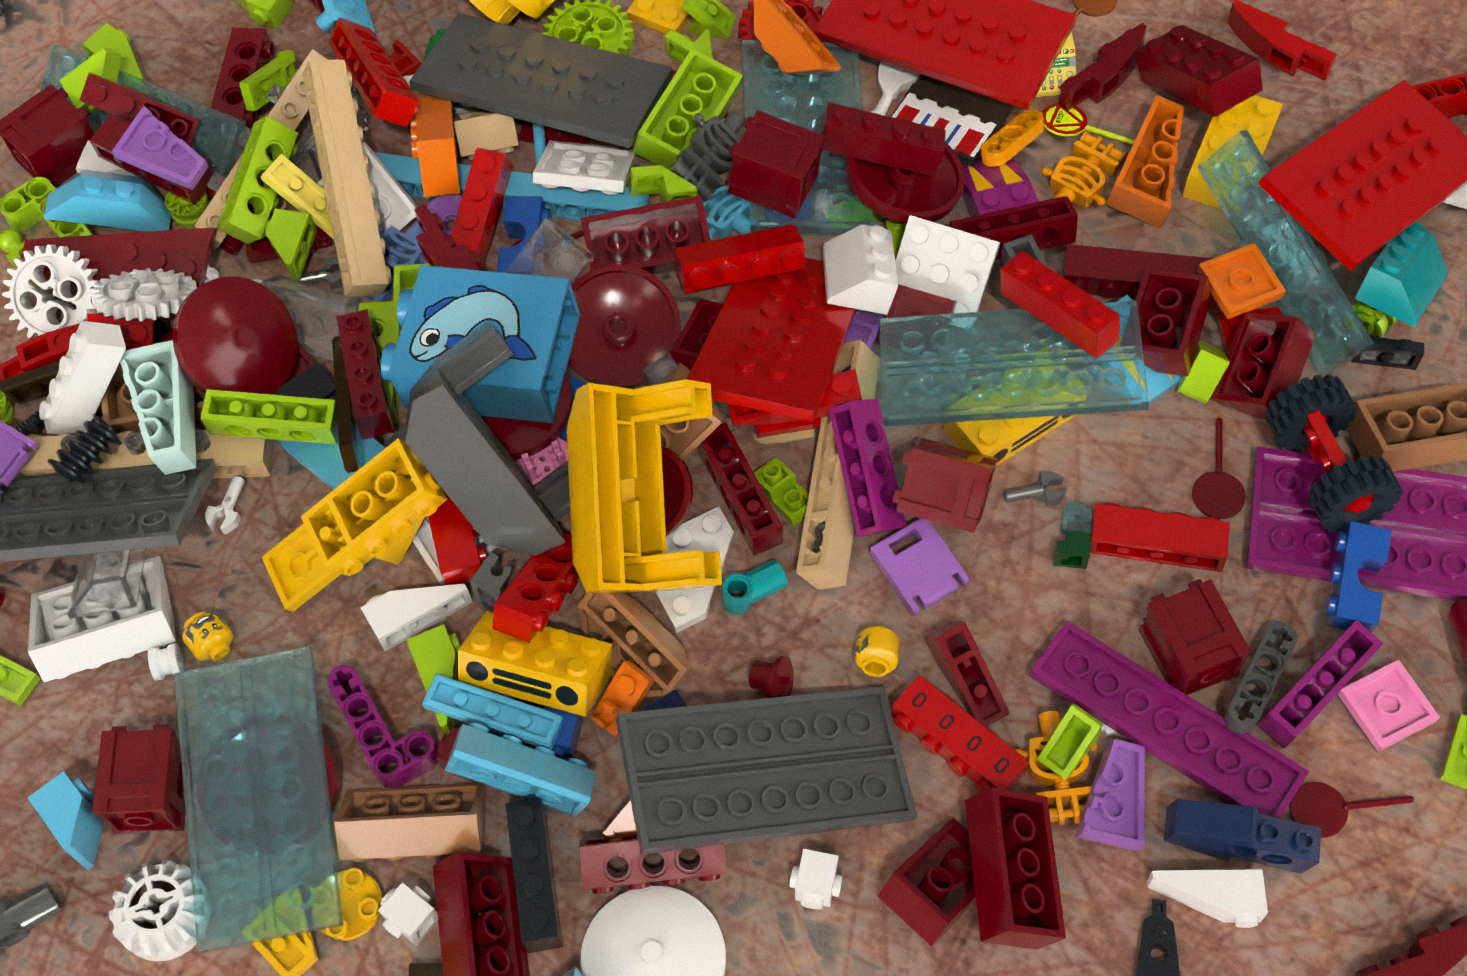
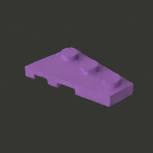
(158, 151)
(1117, 798)

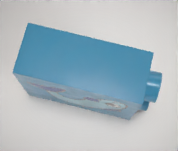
(529, 312)

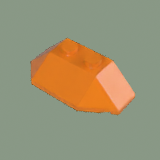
(790, 40)

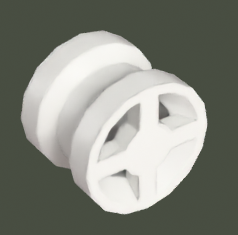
(165, 661)

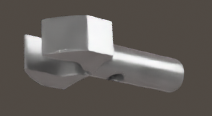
(325, 274)
(1039, 490)

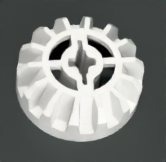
(174, 923)

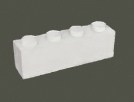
(82, 377)

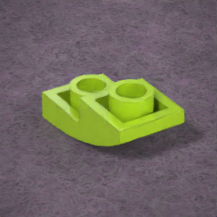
(783, 490)

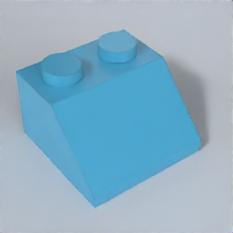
(68, 814)

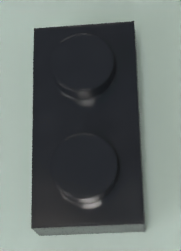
(1392, 353)

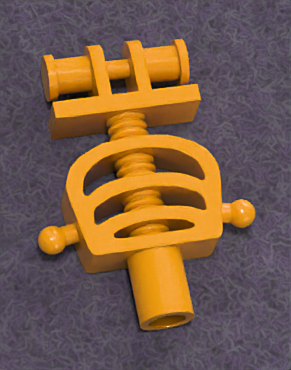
(1082, 174)
(1063, 792)

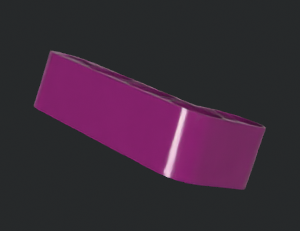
(372, 725)

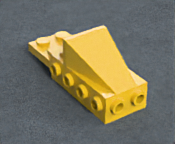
(360, 520)

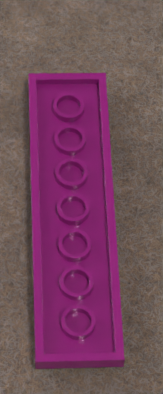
(1167, 723)

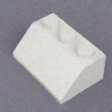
(861, 269)

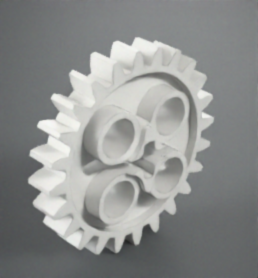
(64, 270)
(141, 294)

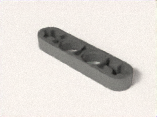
(1257, 675)

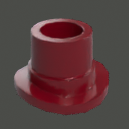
(773, 677)

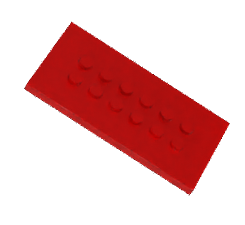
(974, 44)
(1372, 174)
(775, 343)

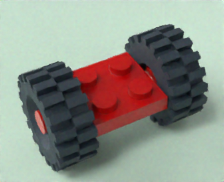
(1348, 489)

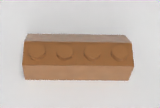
(411, 821)

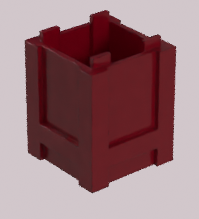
(47, 135)
(775, 163)
(945, 484)
(1193, 638)
(140, 780)

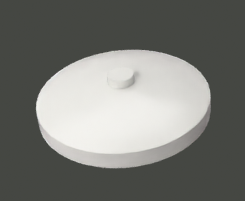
(653, 935)

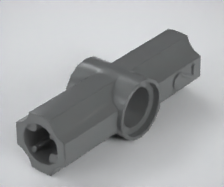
(26, 913)

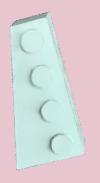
(163, 405)

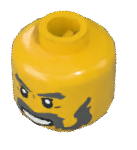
(207, 636)
(877, 650)

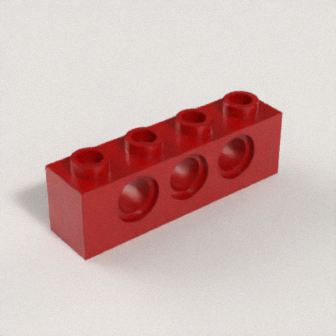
(536, 592)

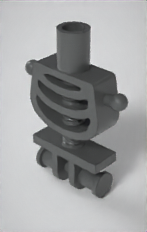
(709, 152)

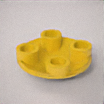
(359, 905)

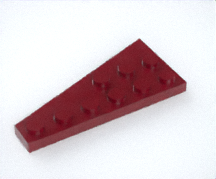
(111, 253)

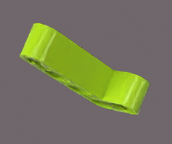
(27, 205)

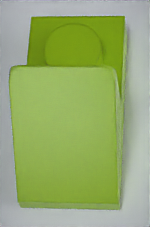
(711, 16)
(680, 45)

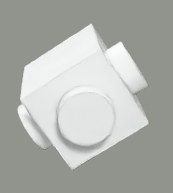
(816, 879)
(408, 913)

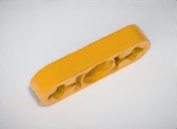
(1012, 138)

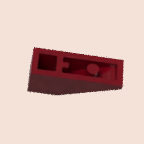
(967, 671)

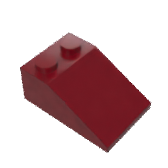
(934, 883)

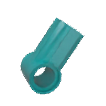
(754, 584)

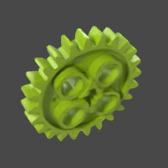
(592, 25)

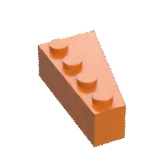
(435, 146)
(1149, 169)

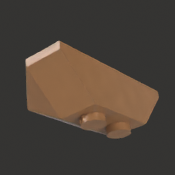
(635, 637)

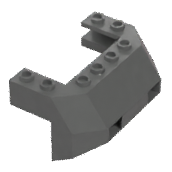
(472, 461)

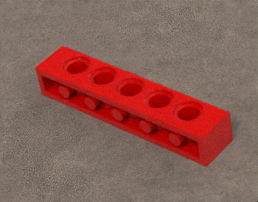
(374, 73)

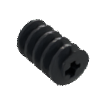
(85, 450)

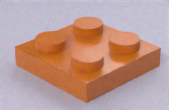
(1242, 280)

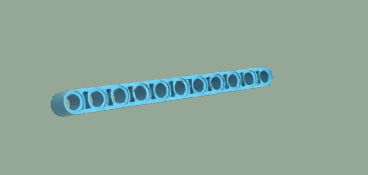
(561, 201)

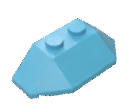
(109, 202)

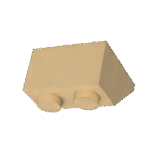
(485, 131)

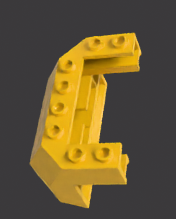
(620, 489)

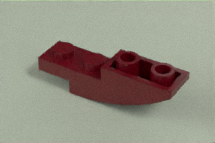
(1112, 68)
(128, 101)
(441, 249)
(1430, 955)

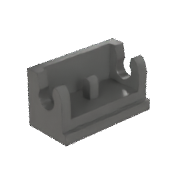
(489, 582)

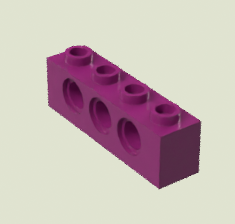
(866, 467)
(1320, 684)

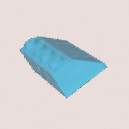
(520, 769)

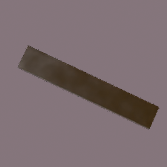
(345, 415)

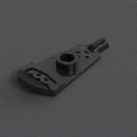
(1167, 944)

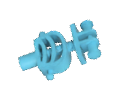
(728, 210)

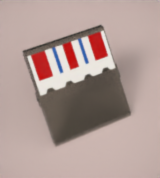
(963, 114)

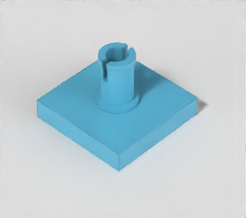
(350, 10)

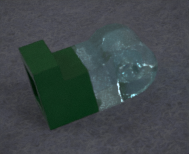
(1076, 527)

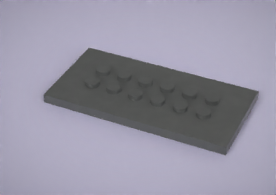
(542, 79)
(105, 514)
(763, 769)

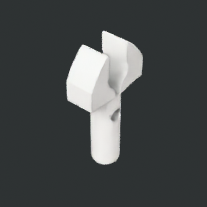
(232, 518)

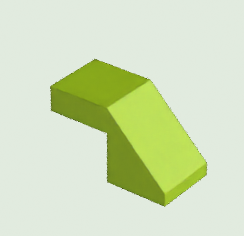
(661, 181)

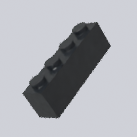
(533, 875)

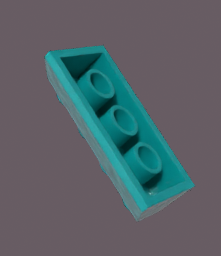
(1405, 275)

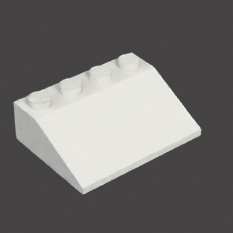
(75, 644)

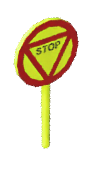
(1073, 123)

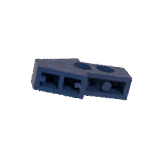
(1243, 834)

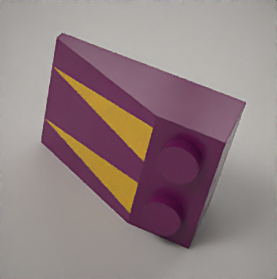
(996, 188)

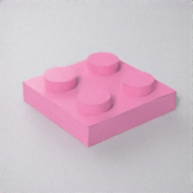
(1388, 705)

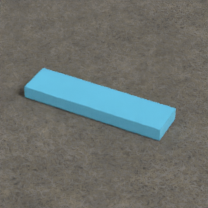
(493, 711)

